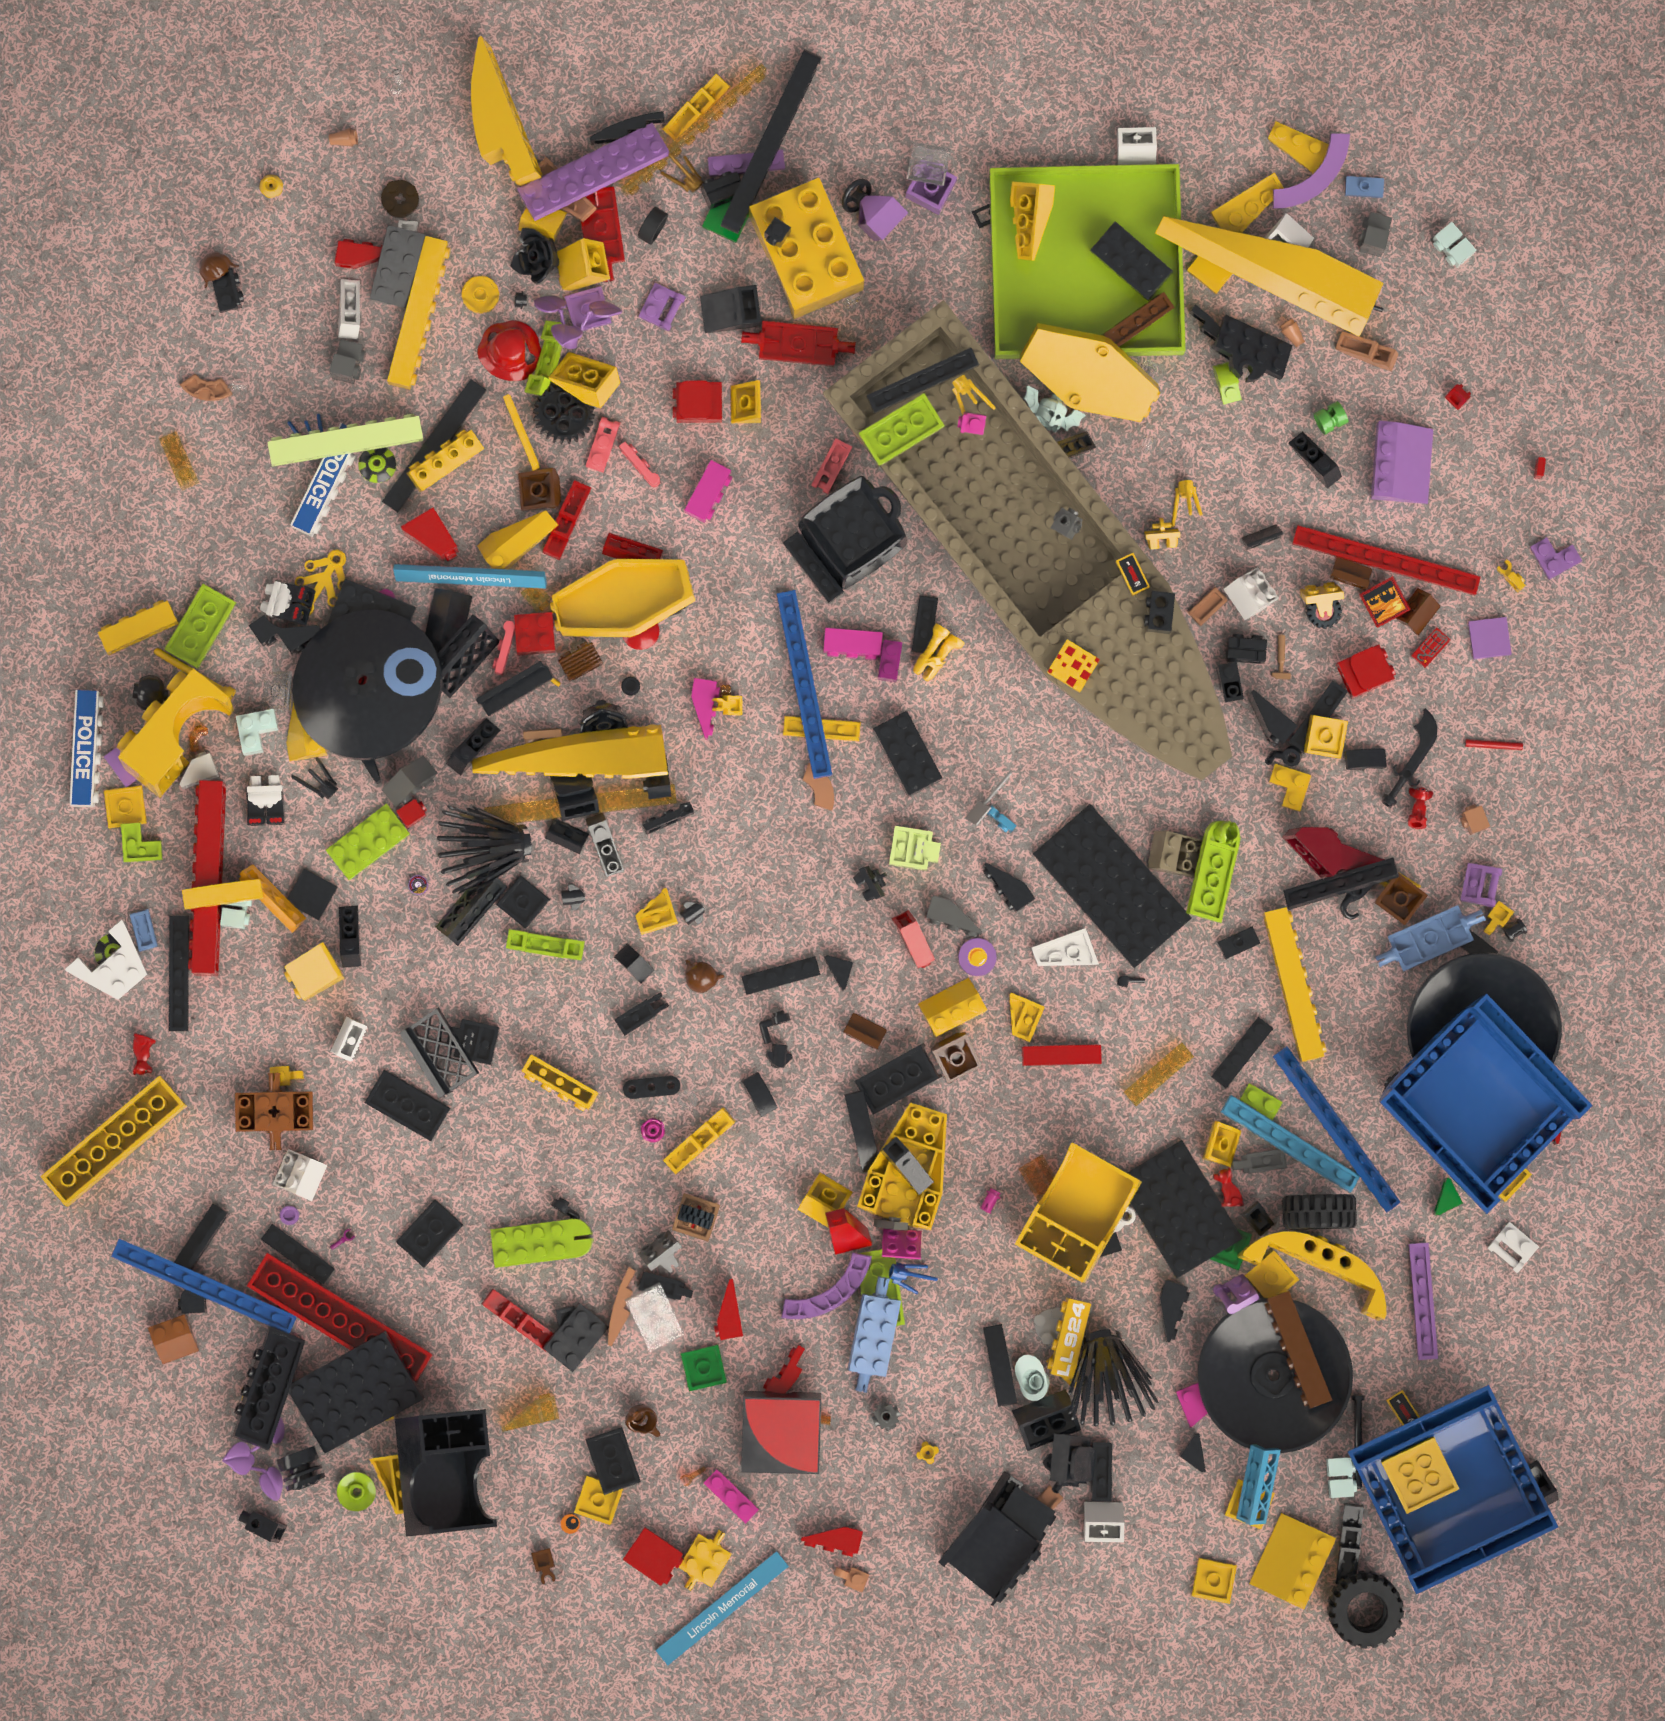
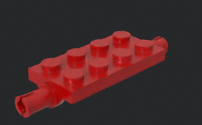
(605, 227)
(798, 343)

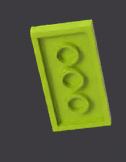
(901, 429)
(200, 626)
(367, 842)
(880, 1267)

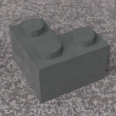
(1376, 234)
(346, 362)
(409, 781)

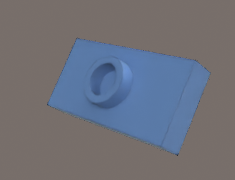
(1364, 187)
(143, 930)

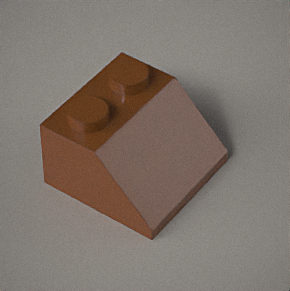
(173, 1339)

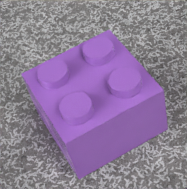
(930, 195)

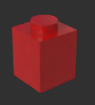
(412, 813)

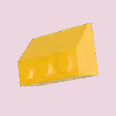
(952, 1007)

